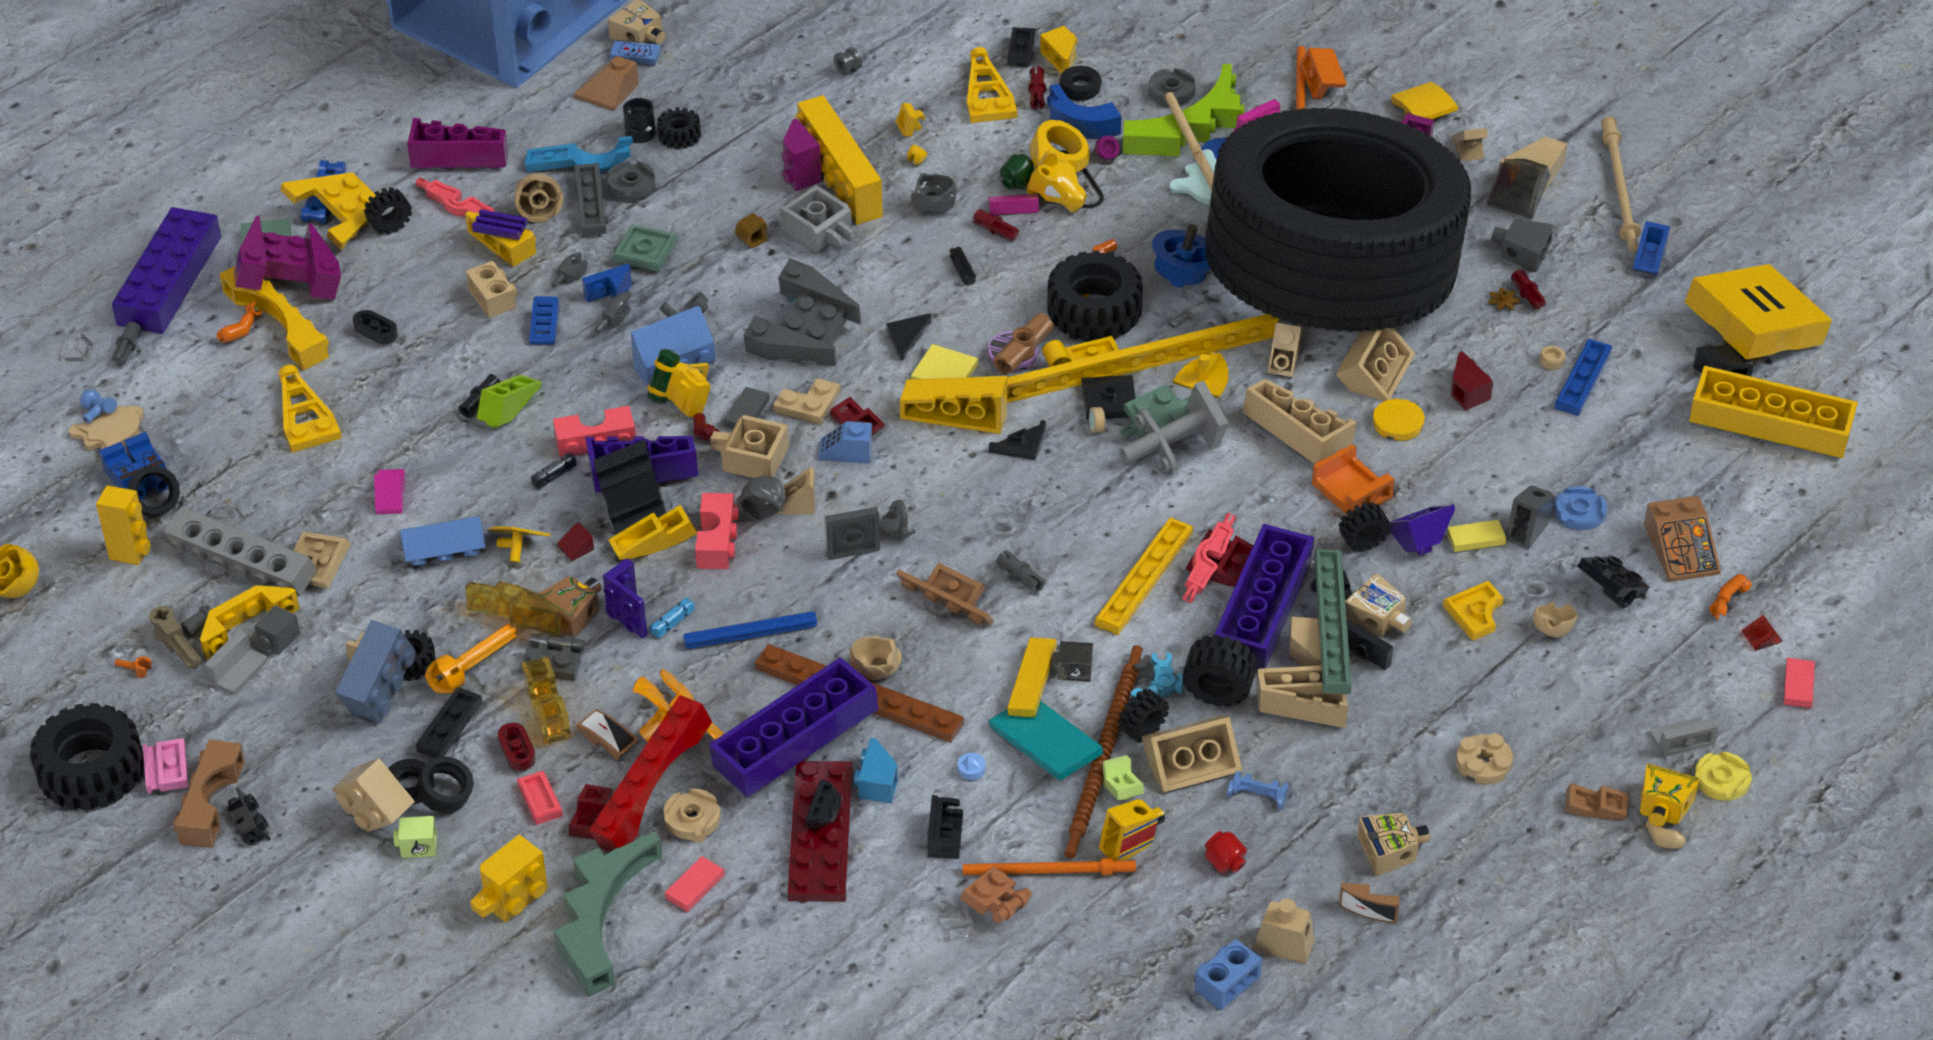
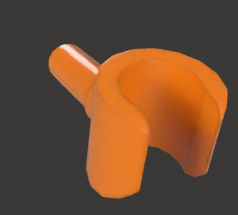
(139, 665)

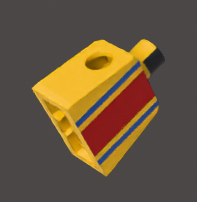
(1129, 829)

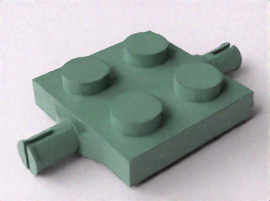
(1161, 405)

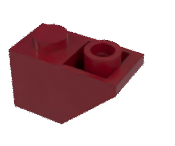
(1470, 383)

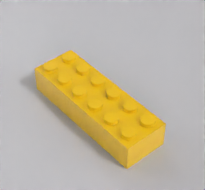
(842, 160)
(1773, 411)

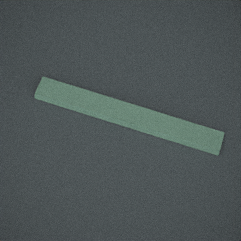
(1332, 622)

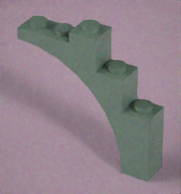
(587, 907)

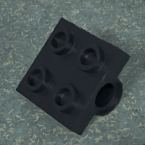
(1617, 581)

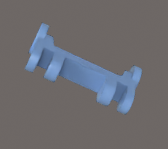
(1247, 784)

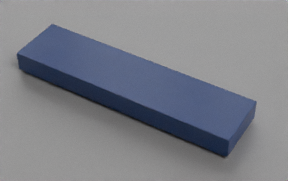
(1583, 377)

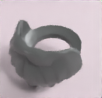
(896, 521)

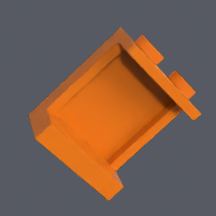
(1349, 481)

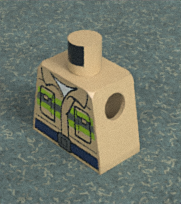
(1390, 841)

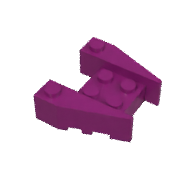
(287, 259)

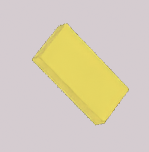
(1476, 535)

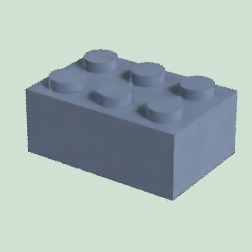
(375, 671)

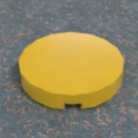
(1398, 419)

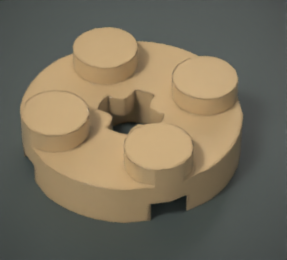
(1488, 746)
(696, 827)

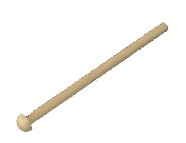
(1190, 138)

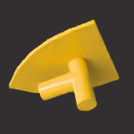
(1210, 368)
(515, 542)

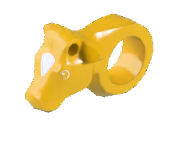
(1055, 171)

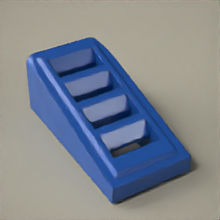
(544, 319)

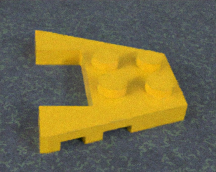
(342, 195)

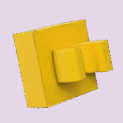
(908, 119)

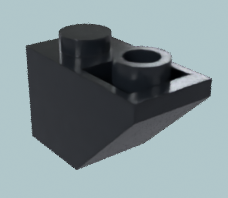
(1723, 358)

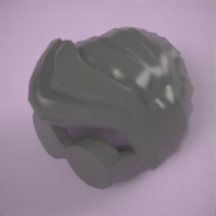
(937, 194)
(761, 497)

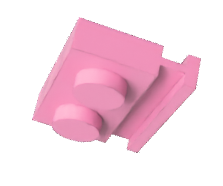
(166, 765)

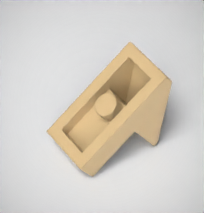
(1469, 144)

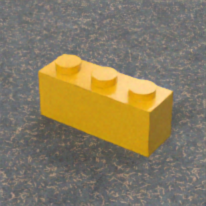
(123, 525)

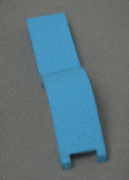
(570, 155)

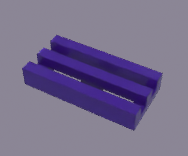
(499, 224)

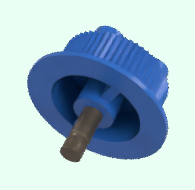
(1181, 256)

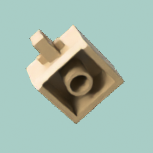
(753, 447)
(372, 795)

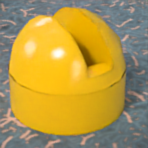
(917, 154)

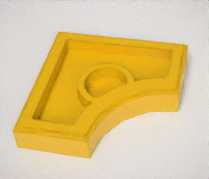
(1474, 609)

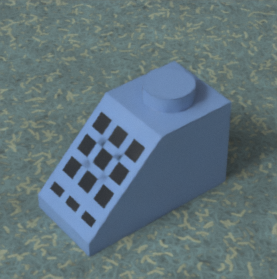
(847, 443)

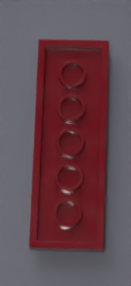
(819, 854)

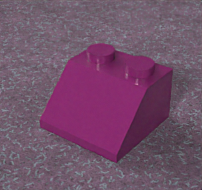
(800, 157)

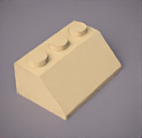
(1376, 363)
(1192, 753)

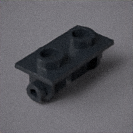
(245, 809)

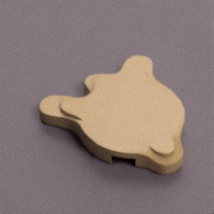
(109, 427)

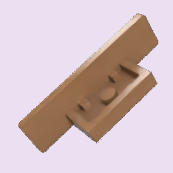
(951, 588)

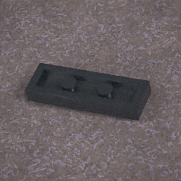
(449, 723)

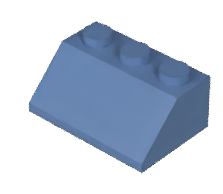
(683, 333)
(442, 540)

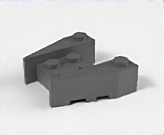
(811, 322)

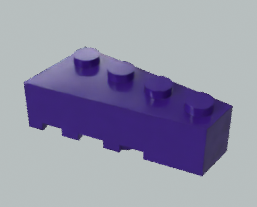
(672, 456)

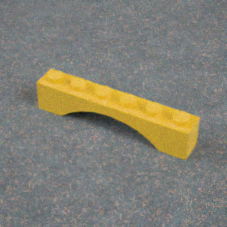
(304, 342)

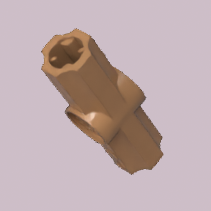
(1023, 343)

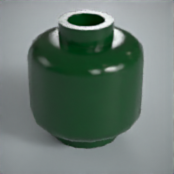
(1016, 171)

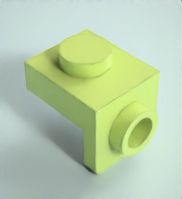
(1120, 779)

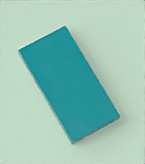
(1048, 740)

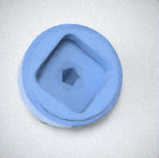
(971, 766)

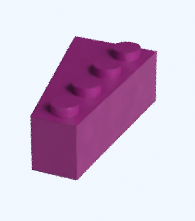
(455, 146)

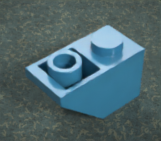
(878, 774)

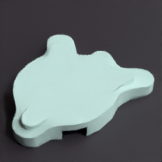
(1196, 183)

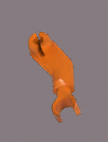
(241, 329)
(1736, 583)

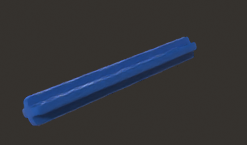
(750, 630)

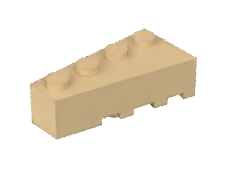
(1297, 421)

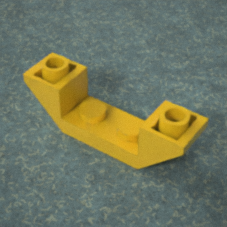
(241, 609)

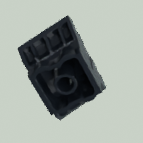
(629, 485)

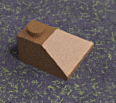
(610, 83)

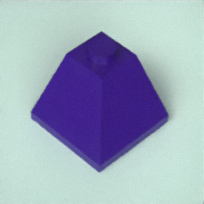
(1422, 528)

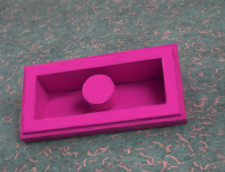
(1013, 204)

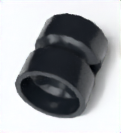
(639, 120)

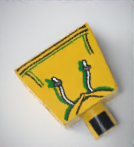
(1666, 795)

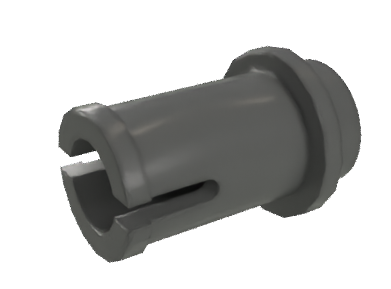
(196, 621)

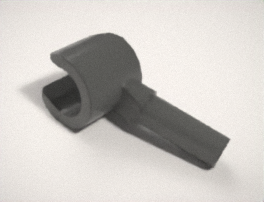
(1146, 667)

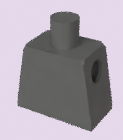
(1524, 242)
(1533, 507)

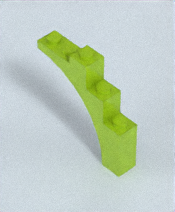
(1163, 135)

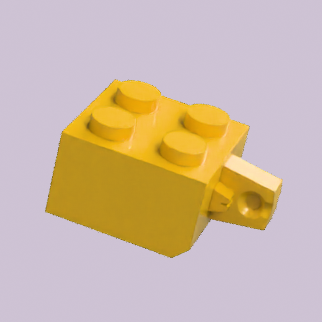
(511, 880)

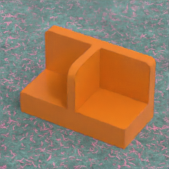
(1321, 71)

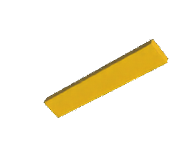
(1143, 576)

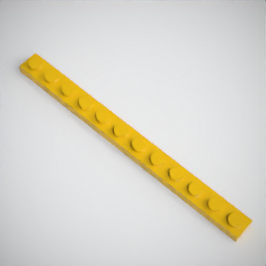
(1141, 357)

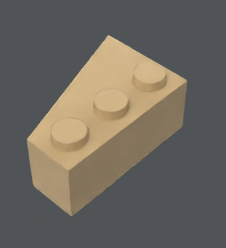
(1299, 695)

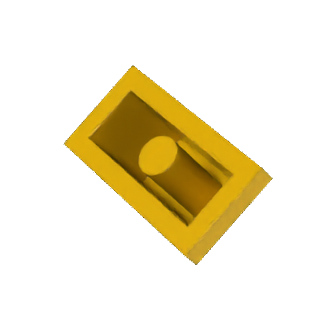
(1059, 47)

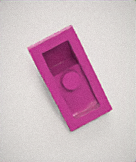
(389, 491)

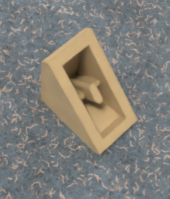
(800, 494)

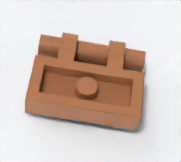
(989, 890)

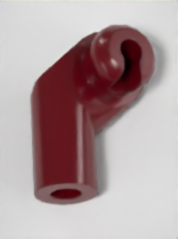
(701, 428)

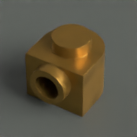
(752, 230)

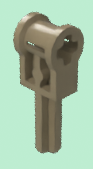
(170, 633)

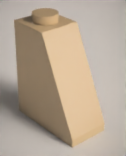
(1543, 151)

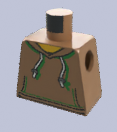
(576, 602)

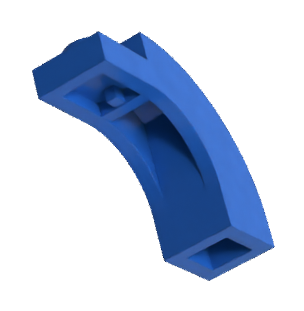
(1090, 121)

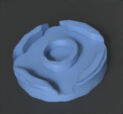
(1580, 508)

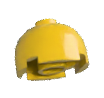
(17, 571)

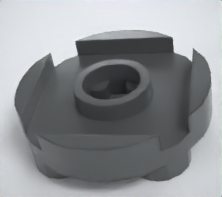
(1165, 82)
(640, 184)

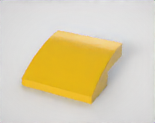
(1425, 101)

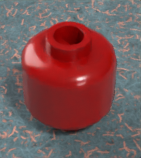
(1225, 852)

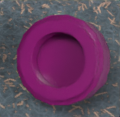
(1107, 147)

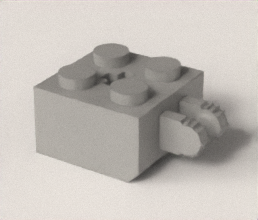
(818, 219)

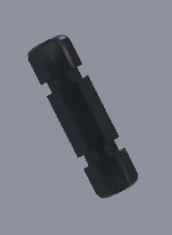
(962, 265)
(553, 470)

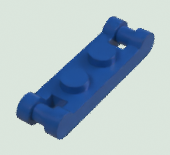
(314, 208)

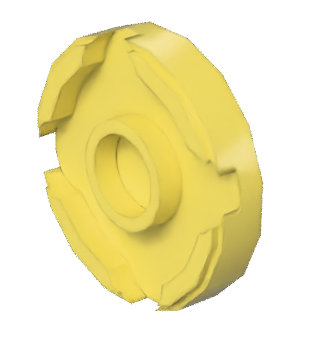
(1723, 776)

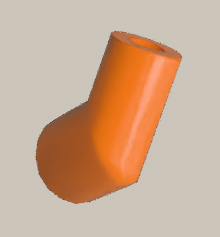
(1107, 246)

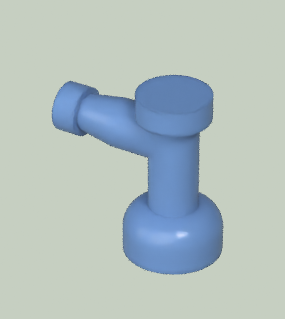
(92, 401)

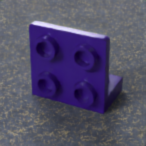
(622, 598)

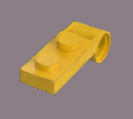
(1057, 354)

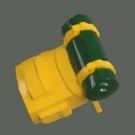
(679, 383)

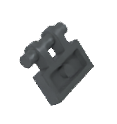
(564, 662)

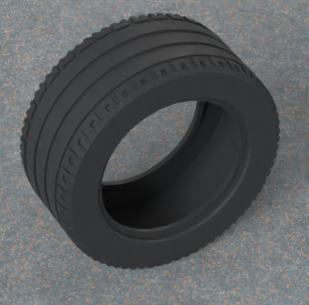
(1376, 267)

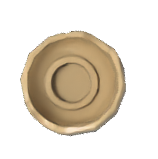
(1554, 621)

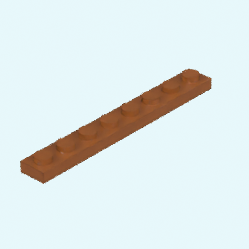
(891, 704)

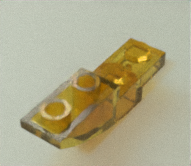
(519, 604)

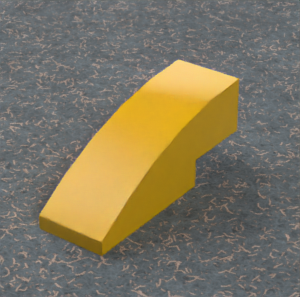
(653, 534)

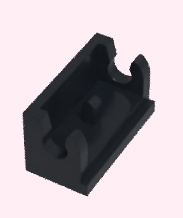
(944, 828)

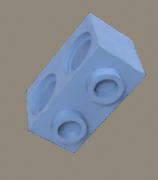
(1227, 974)

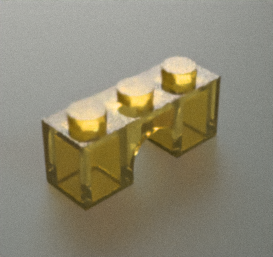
(545, 701)

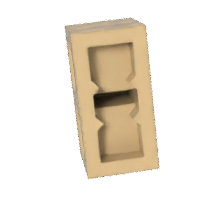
(491, 289)

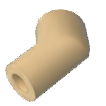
(1665, 838)

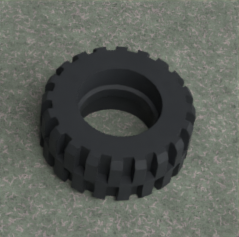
(1099, 275)
(90, 782)

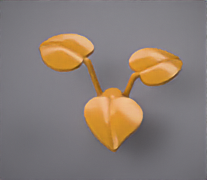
(646, 688)

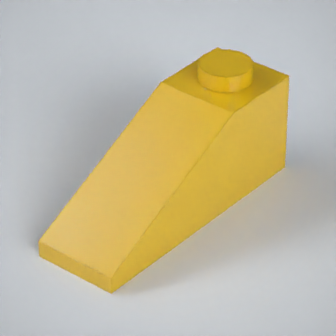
(508, 249)

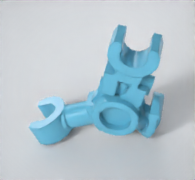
(1163, 678)

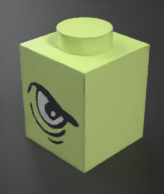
(416, 837)

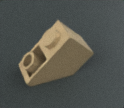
(1285, 349)
(1305, 641)

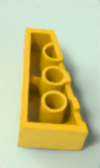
(957, 402)

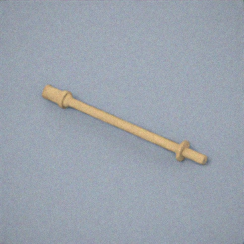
(1611, 138)

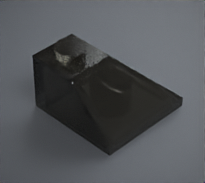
(1519, 186)

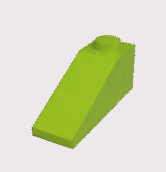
(506, 399)

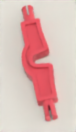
(450, 198)
(1202, 565)

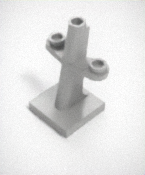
(1203, 418)

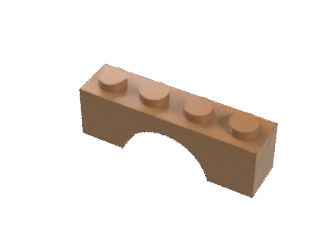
(218, 766)

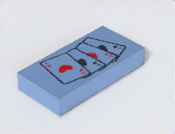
(638, 52)

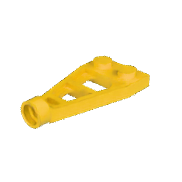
(988, 108)
(311, 432)

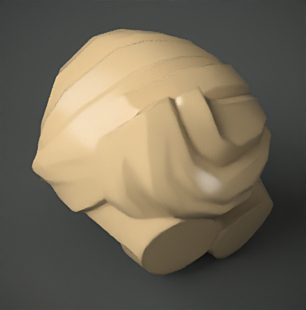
(875, 657)

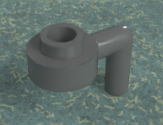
(698, 299)

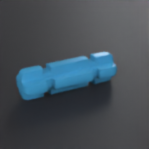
(672, 617)

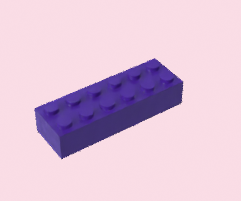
(167, 269)
(1267, 590)
(793, 727)

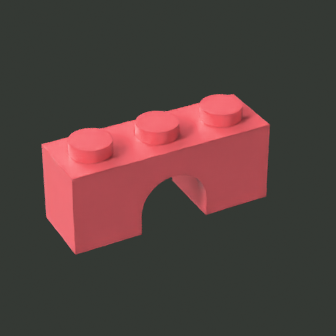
(571, 433)
(716, 546)

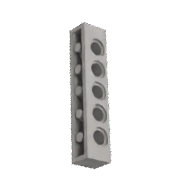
(239, 551)

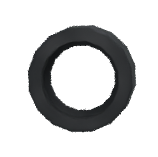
(168, 477)
(440, 802)

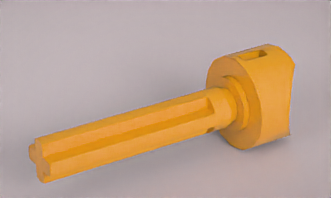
(453, 669)

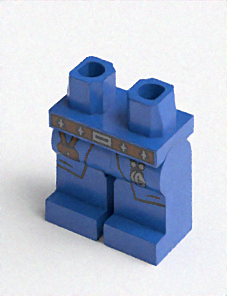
(122, 465)

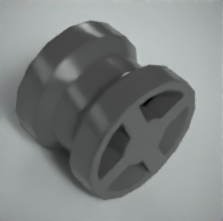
(847, 61)

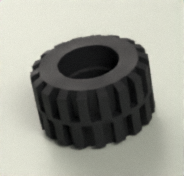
(1219, 670)

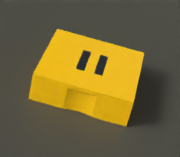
(1758, 311)

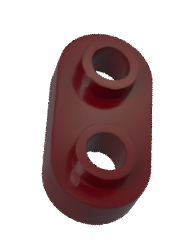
(519, 751)

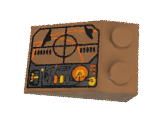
(1682, 538)

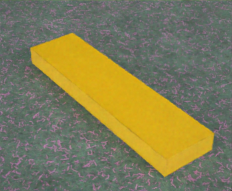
(1032, 677)

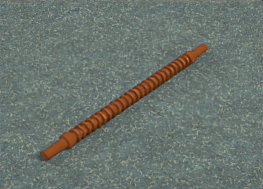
(1107, 740)

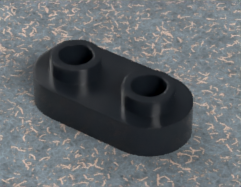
(375, 327)

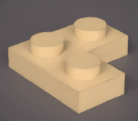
(810, 406)
(325, 553)

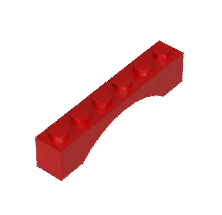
(622, 815)

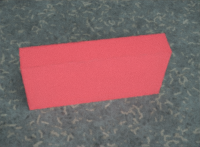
(1799, 682)
(539, 797)
(694, 884)

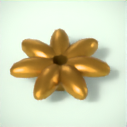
(1503, 298)

